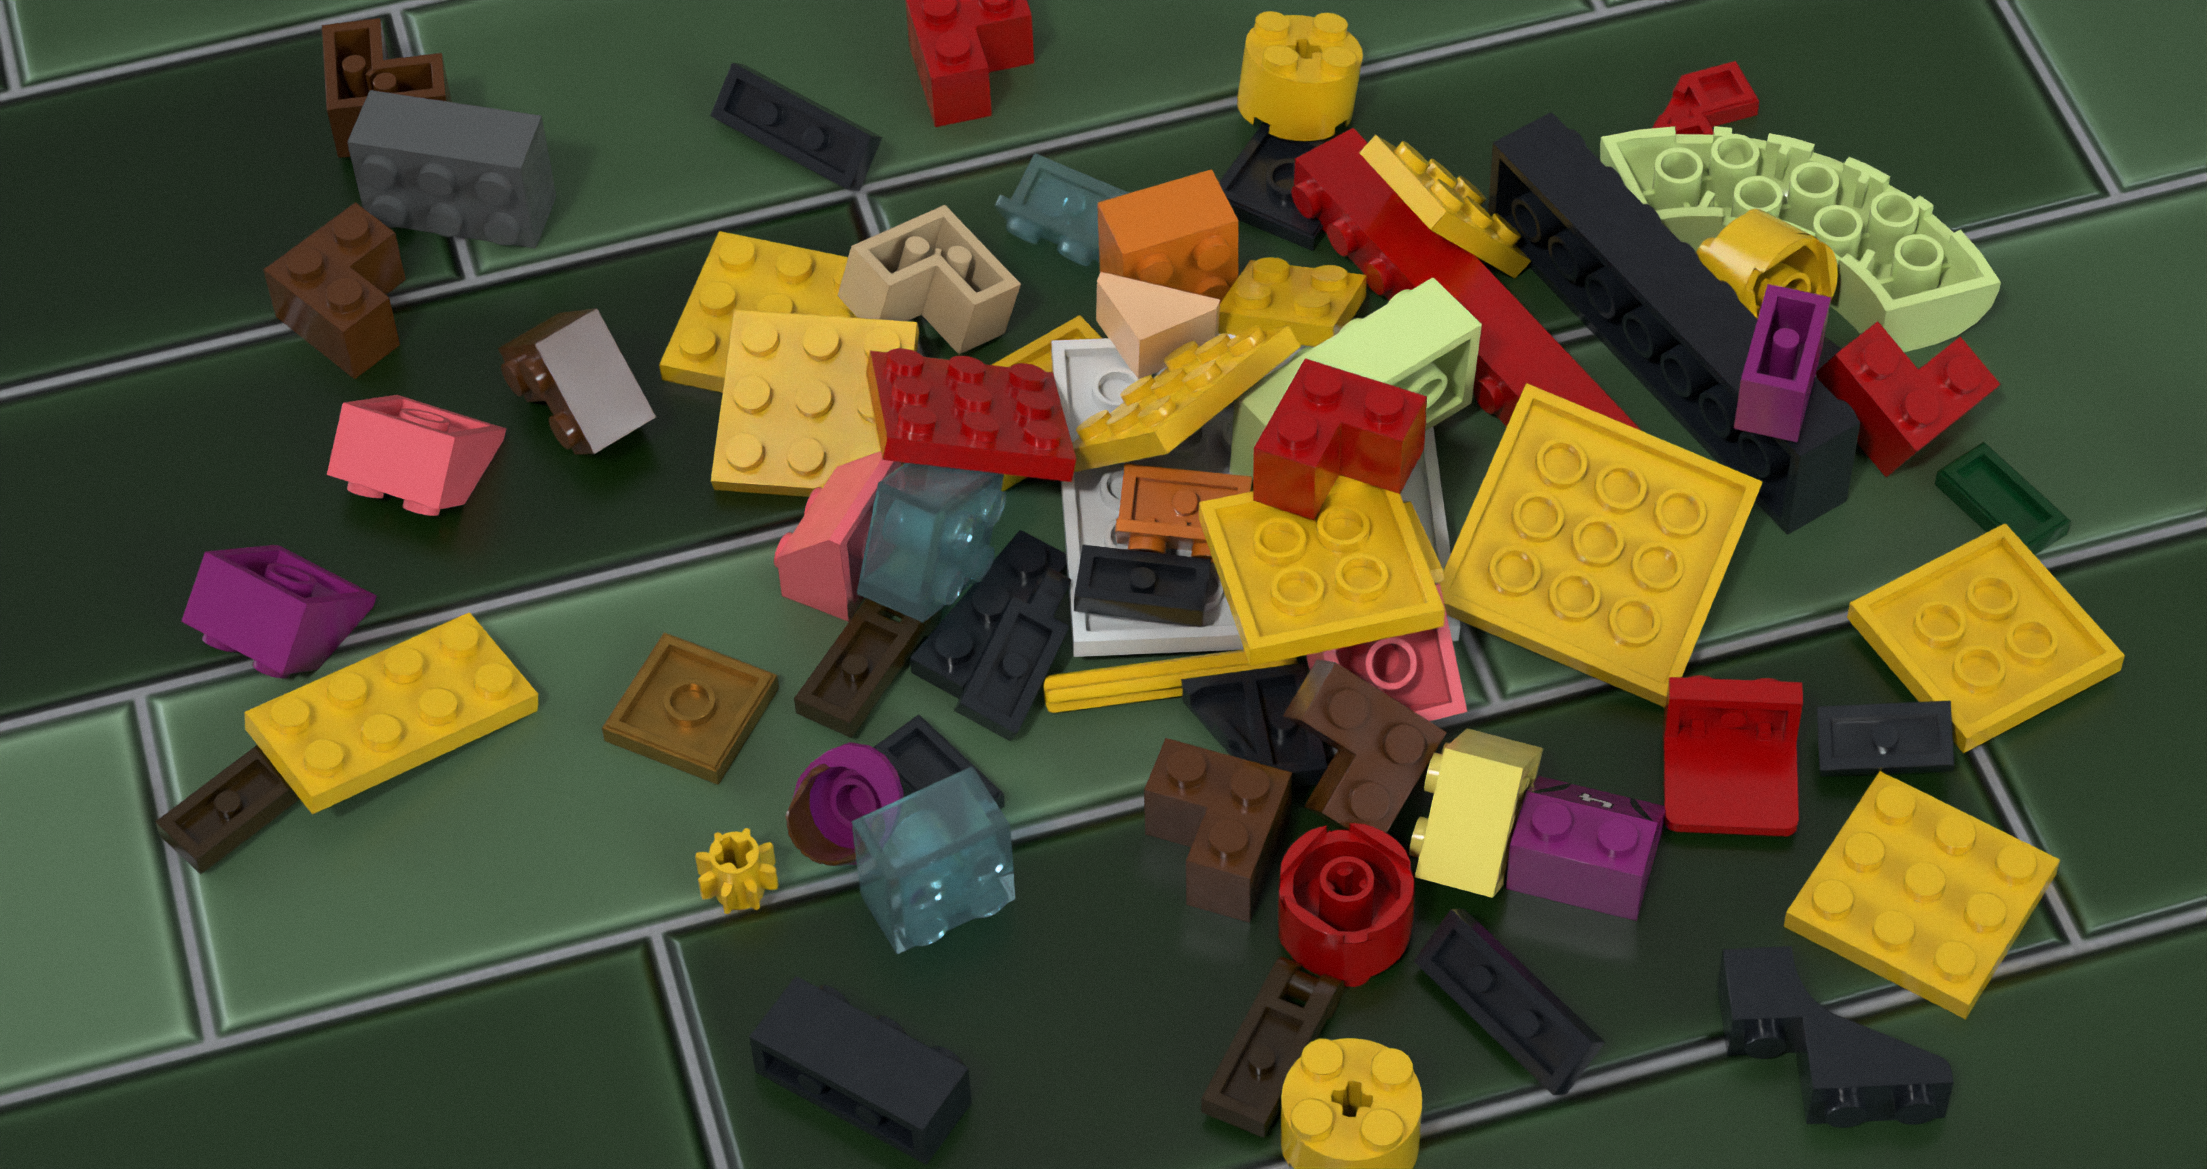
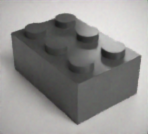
(453, 168)

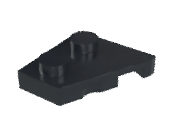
(1248, 721)

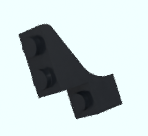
(1843, 1067)

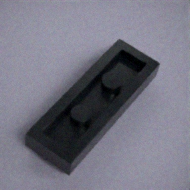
(796, 126)
(959, 639)
(1509, 1002)

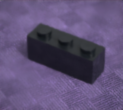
(861, 1068)

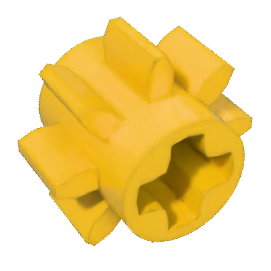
(737, 870)

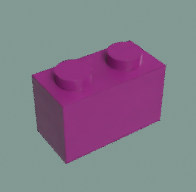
(1782, 363)

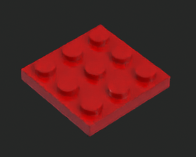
(969, 415)

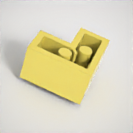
(1473, 811)

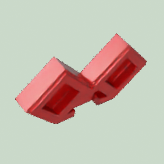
(1709, 100)

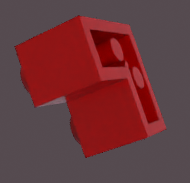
(959, 46)
(1898, 402)
(1336, 427)

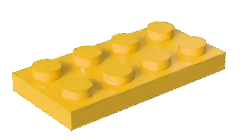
(390, 712)

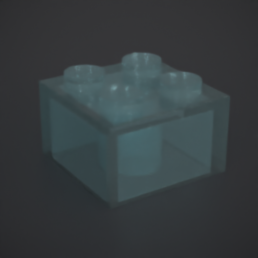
(929, 537)
(934, 860)

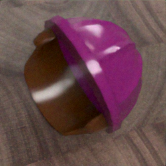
(834, 793)

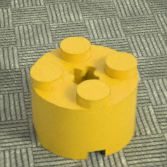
(1299, 74)
(1765, 251)
(1351, 1107)

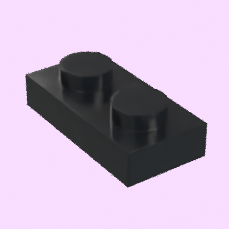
(1142, 585)
(1885, 738)

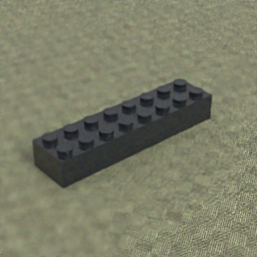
(1662, 315)

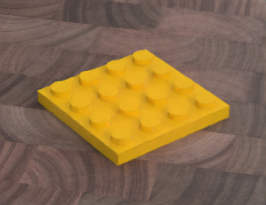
(1596, 544)

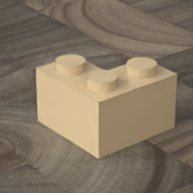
(932, 271)

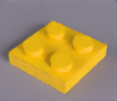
(1307, 299)

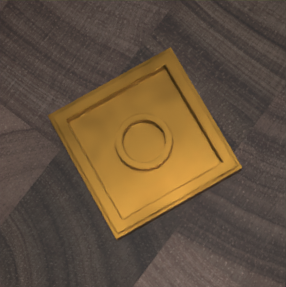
(690, 708)

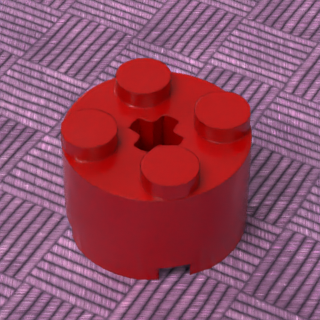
(1346, 902)

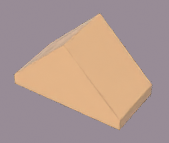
(1152, 320)

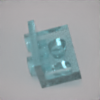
(1058, 207)

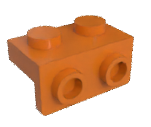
(1163, 507)

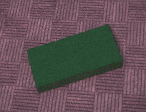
(1997, 494)

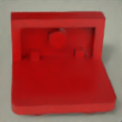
(1731, 755)

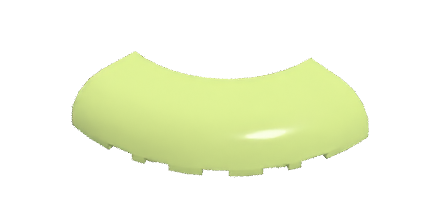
(1888, 248)

